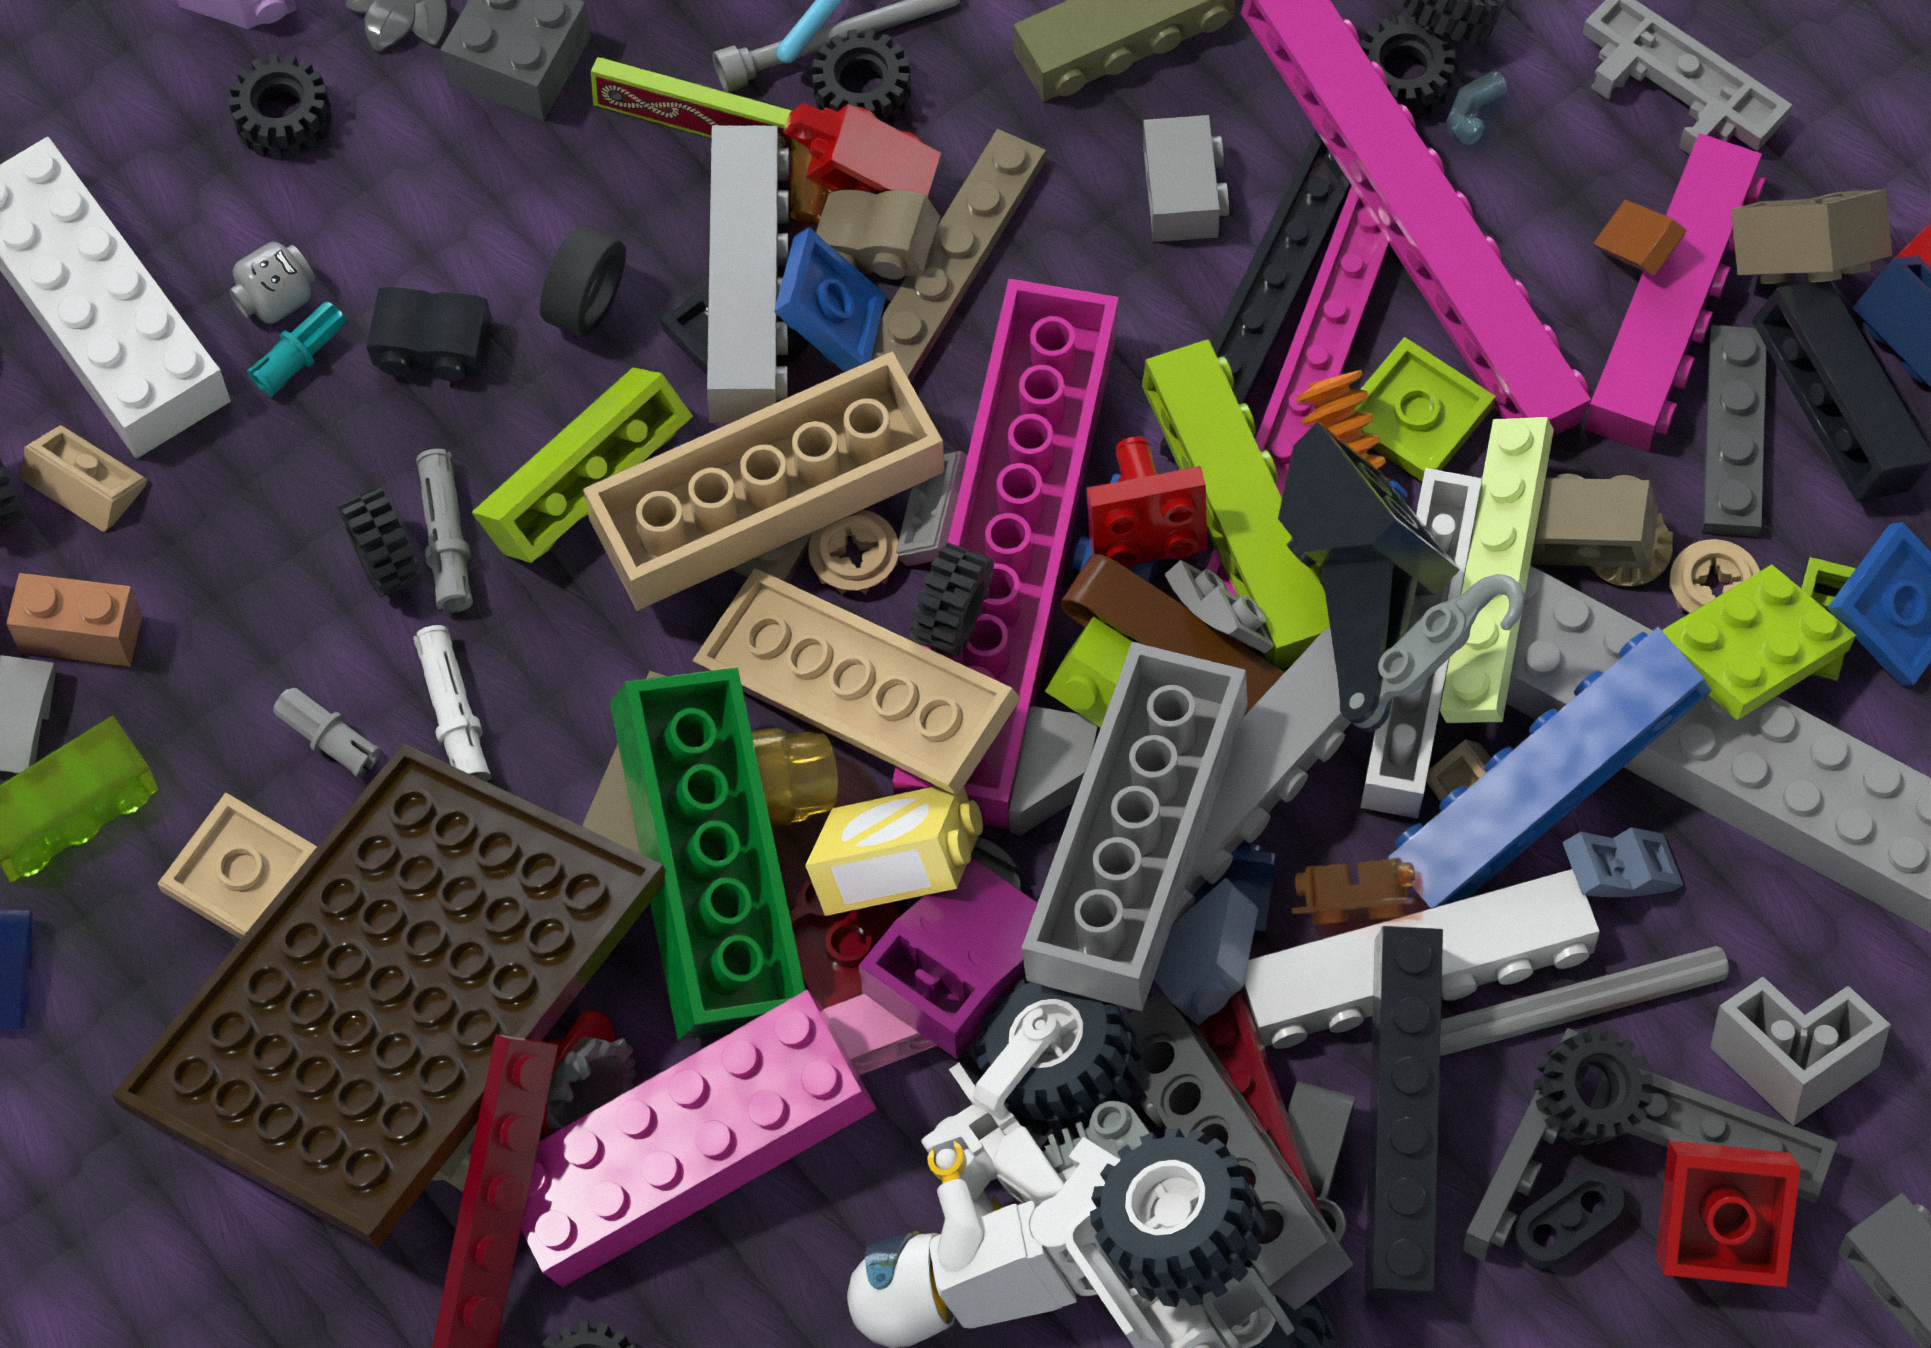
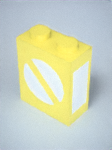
(893, 848)

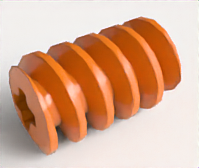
(1336, 410)

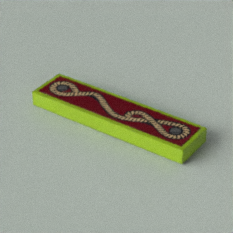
(679, 102)

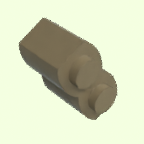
(880, 231)

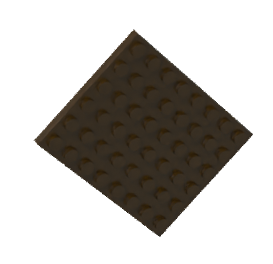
(367, 997)

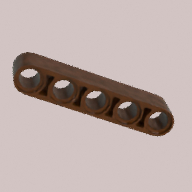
(1157, 620)

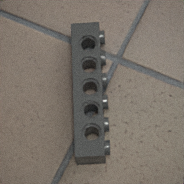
(1194, 1091)

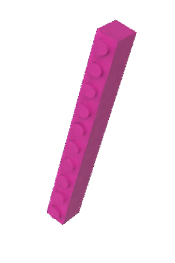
(1419, 210)

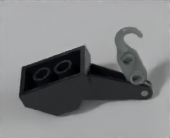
(1372, 567)

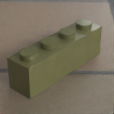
(1101, 37)

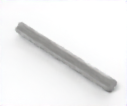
(1583, 999)

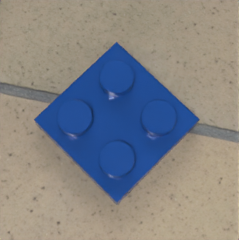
(829, 302)
(1891, 603)

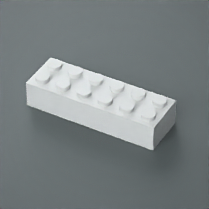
(101, 304)

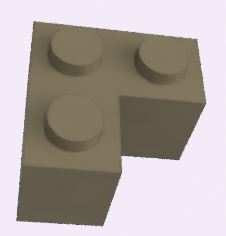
(1812, 236)

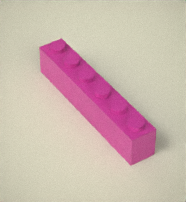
(1671, 305)

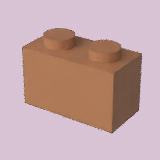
(74, 619)

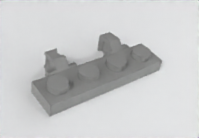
(1718, 93)

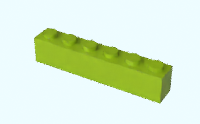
(1211, 430)

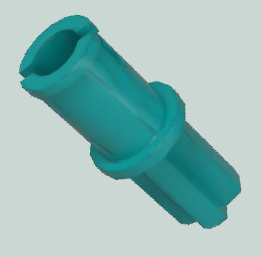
(296, 349)

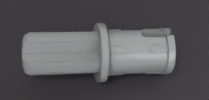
(326, 731)

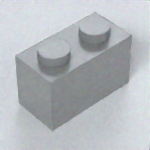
(1182, 178)

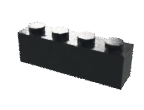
(1842, 390)

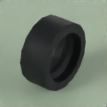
(582, 280)

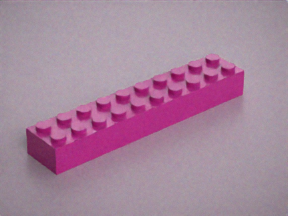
(1025, 499)

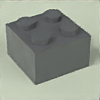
(516, 51)

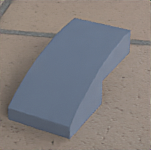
(1622, 866)

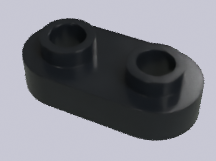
(1566, 1220)

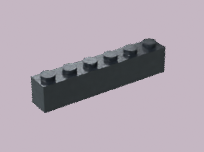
(1404, 1113)

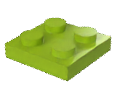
(1422, 409)

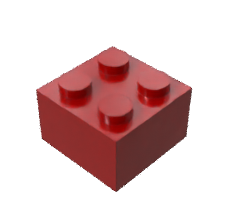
(1727, 1213)

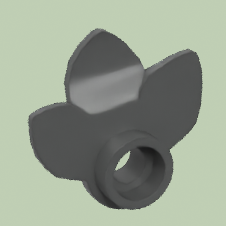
(392, 20)

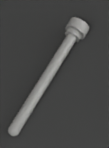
(738, 66)

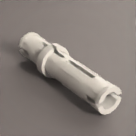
(457, 726)

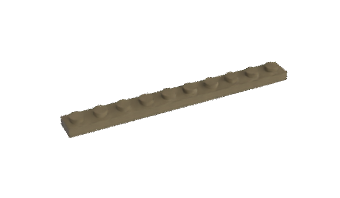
(930, 298)

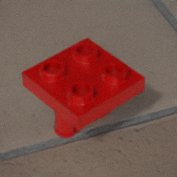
(1147, 512)

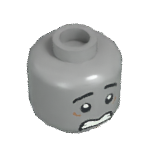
(272, 282)

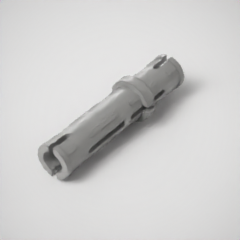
(447, 550)

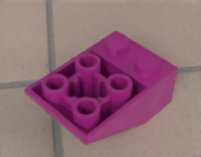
(951, 957)

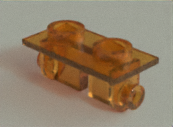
(1379, 890)

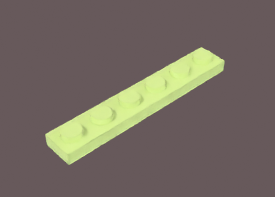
(1501, 545)

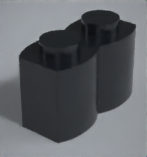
(429, 333)

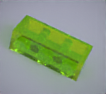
(70, 797)

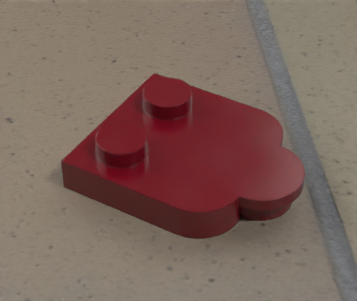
(835, 944)

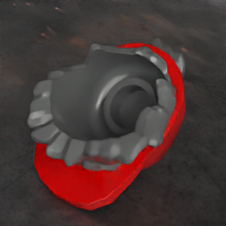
(586, 1071)

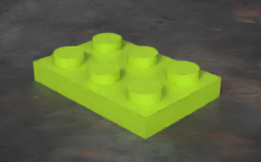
(1758, 640)

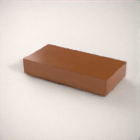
(1640, 237)

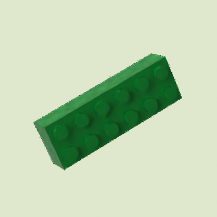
(707, 821)

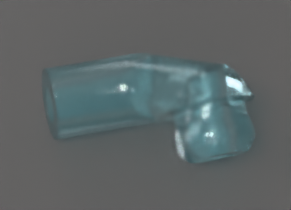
(1468, 102)

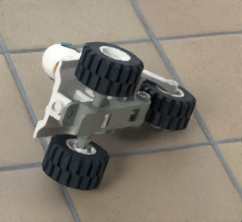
(1113, 1214)

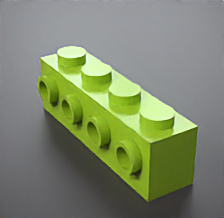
(605, 439)

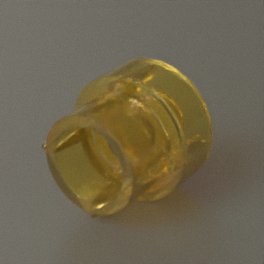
(795, 774)

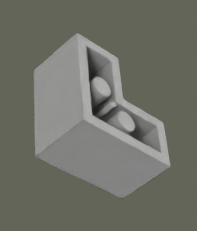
(1797, 1057)

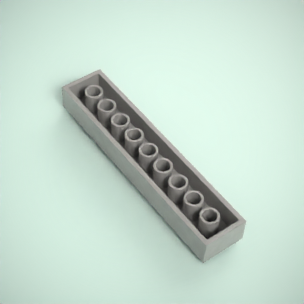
(1766, 774)

